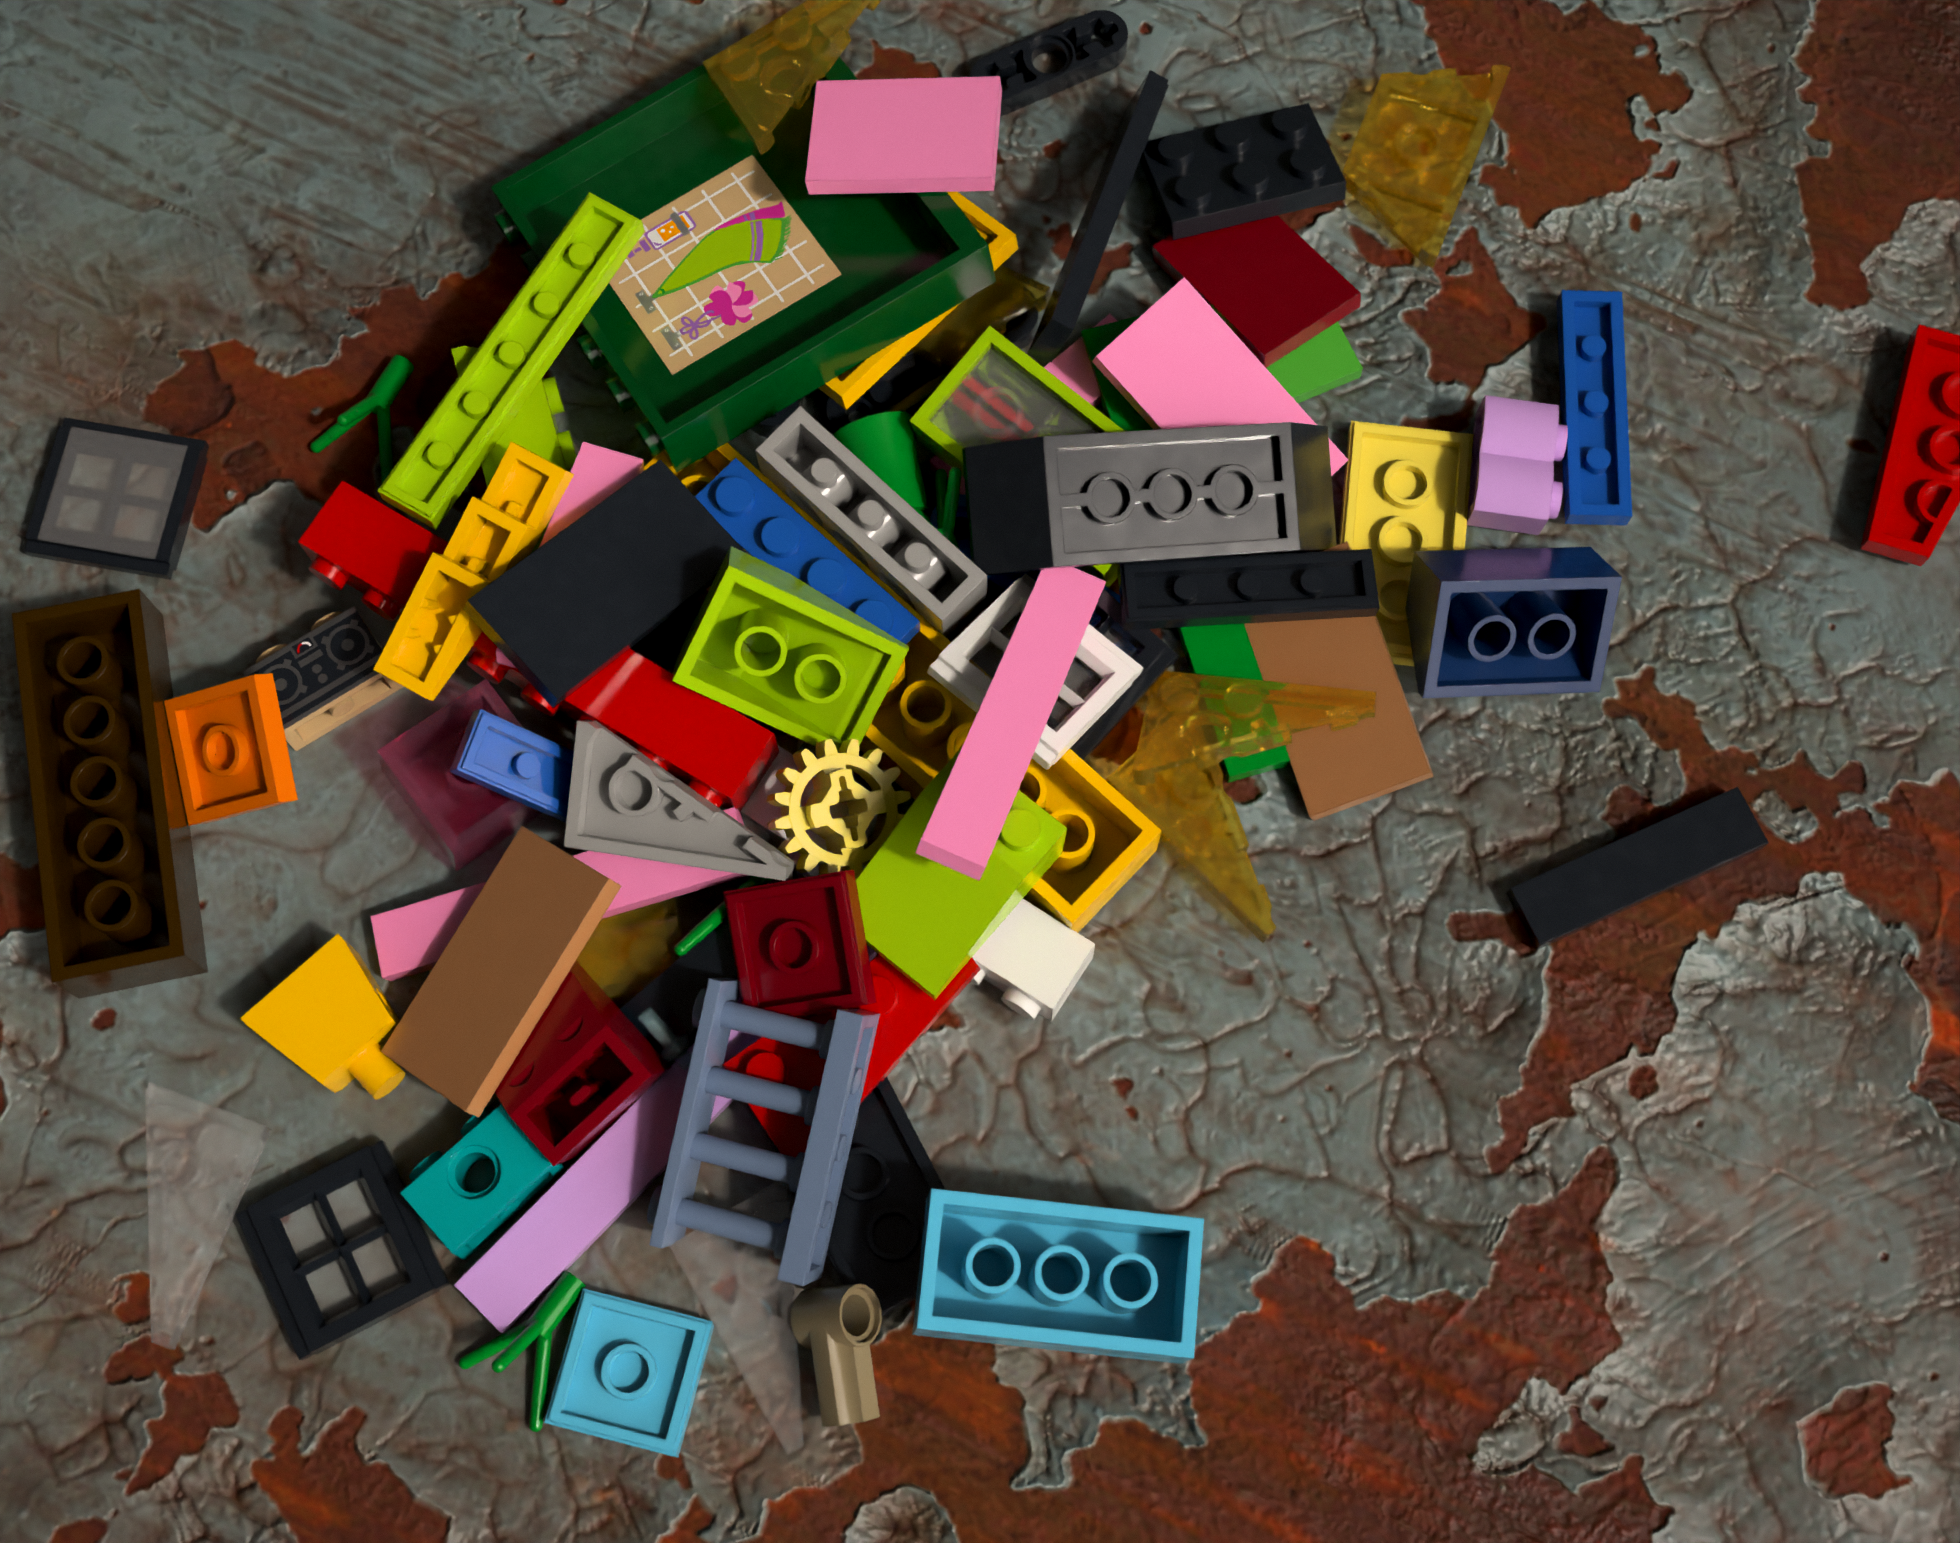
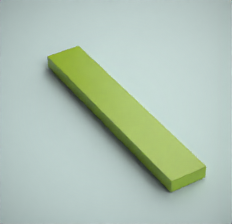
(511, 361)

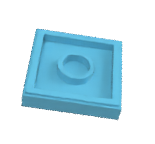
(630, 1372)

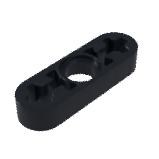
(1058, 40)

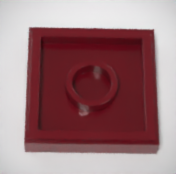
(801, 945)

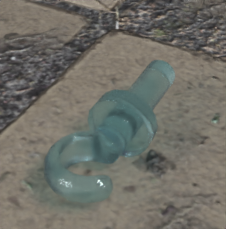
(673, 1046)

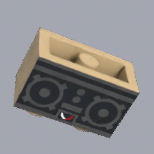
(325, 676)

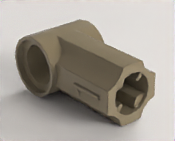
(839, 1330)

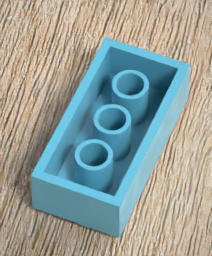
(1059, 1276)

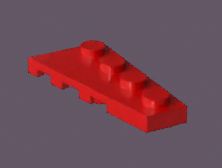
(1921, 453)
(903, 1018)

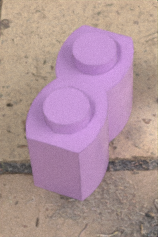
(1514, 465)

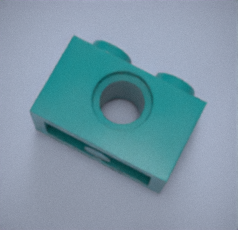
(470, 1219)

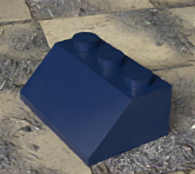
(1510, 621)

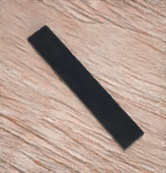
(1098, 219)

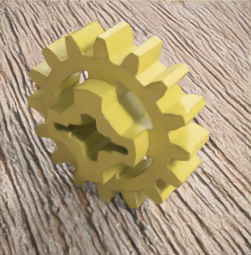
(831, 786)

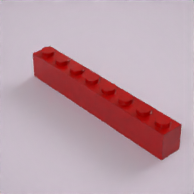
(681, 730)

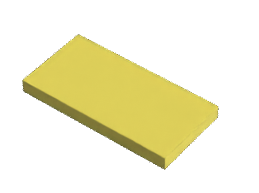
(1400, 497)

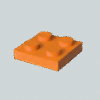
(230, 749)

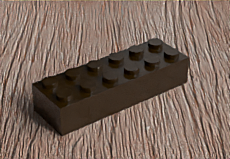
(107, 795)

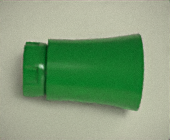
(888, 448)

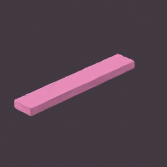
(1010, 721)
(416, 935)

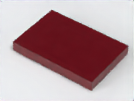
(1261, 283)

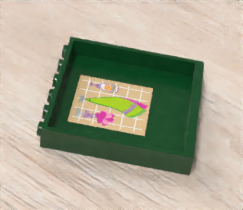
(741, 275)

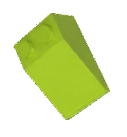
(787, 654)
(936, 918)

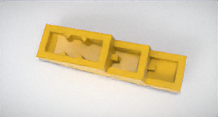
(487, 542)

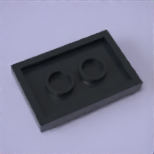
(1242, 171)

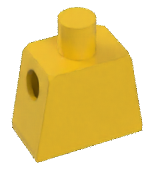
(332, 1021)

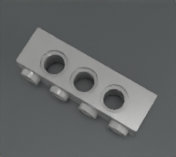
(872, 521)

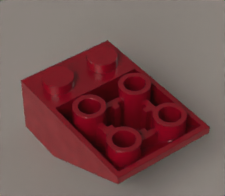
(577, 1070)

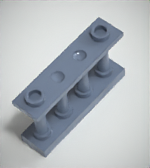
(827, 1108)

